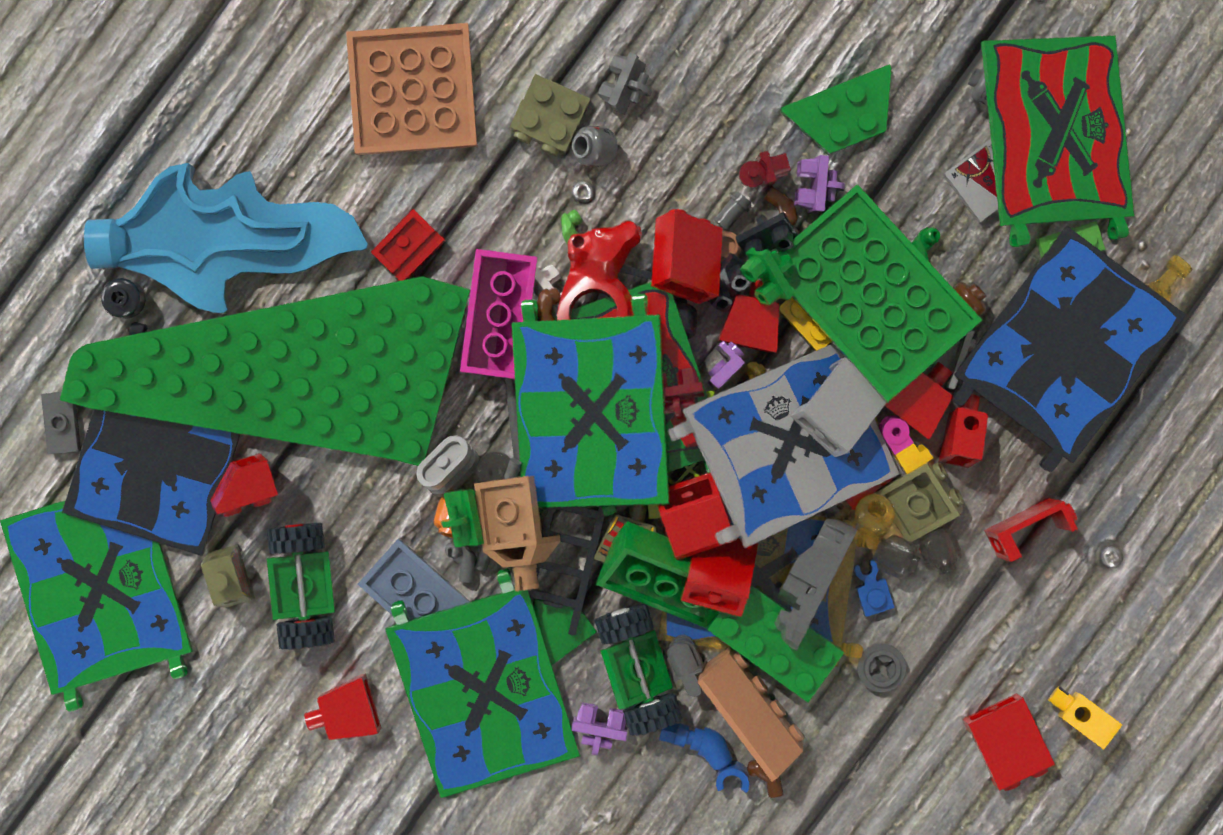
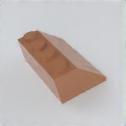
(751, 712)

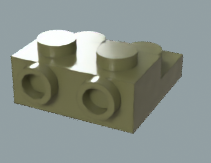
(549, 115)
(923, 500)

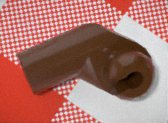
(774, 788)

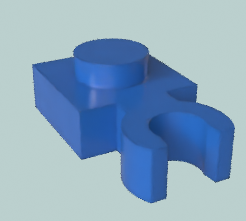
(874, 593)

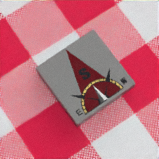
(975, 182)

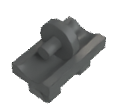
(629, 85)

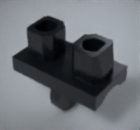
(769, 234)
(730, 282)

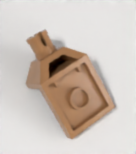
(513, 528)

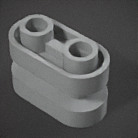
(447, 466)

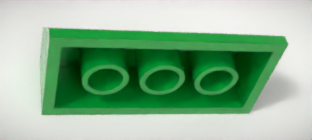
(647, 571)

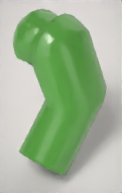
(568, 224)

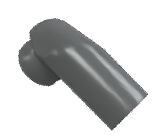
(465, 558)

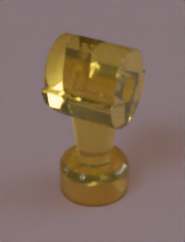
(1177, 268)

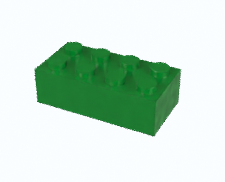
(763, 645)

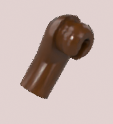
(783, 204)
(545, 301)

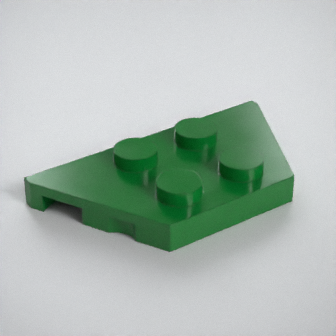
(844, 112)

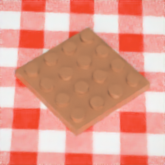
(411, 89)

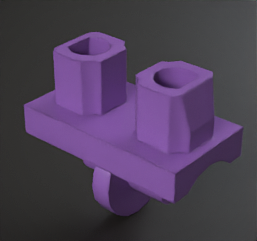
(817, 171)
(586, 723)

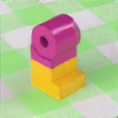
(897, 438)

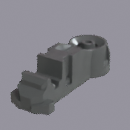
(811, 579)

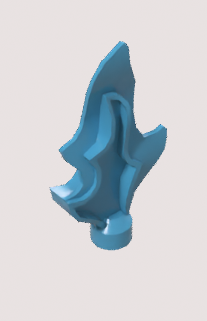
(205, 237)

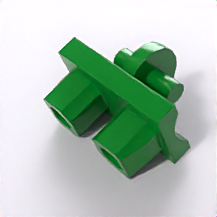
(772, 271)
(463, 518)

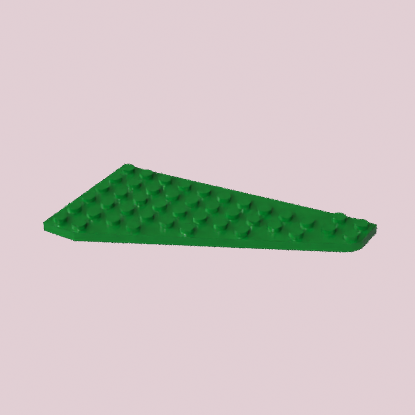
(320, 372)

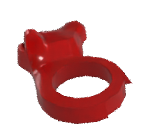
(595, 266)

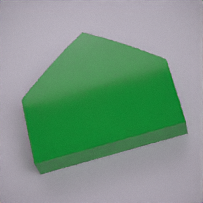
(555, 627)

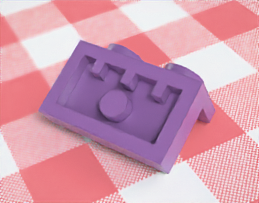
(724, 370)

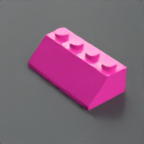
(495, 302)

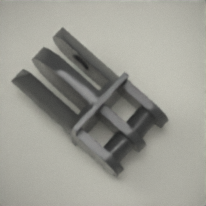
(686, 663)

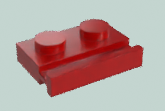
(408, 246)

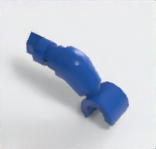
(712, 747)

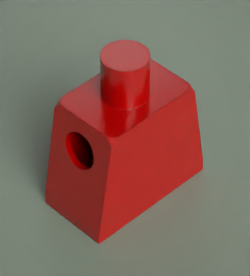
(751, 323)
(923, 400)
(962, 445)
(346, 711)

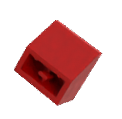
(243, 484)
(694, 516)

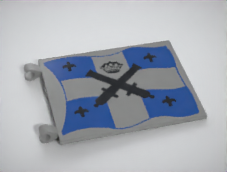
(770, 465)

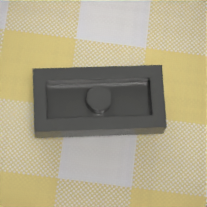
(60, 424)

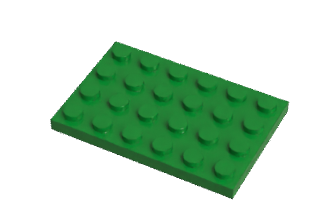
(875, 294)

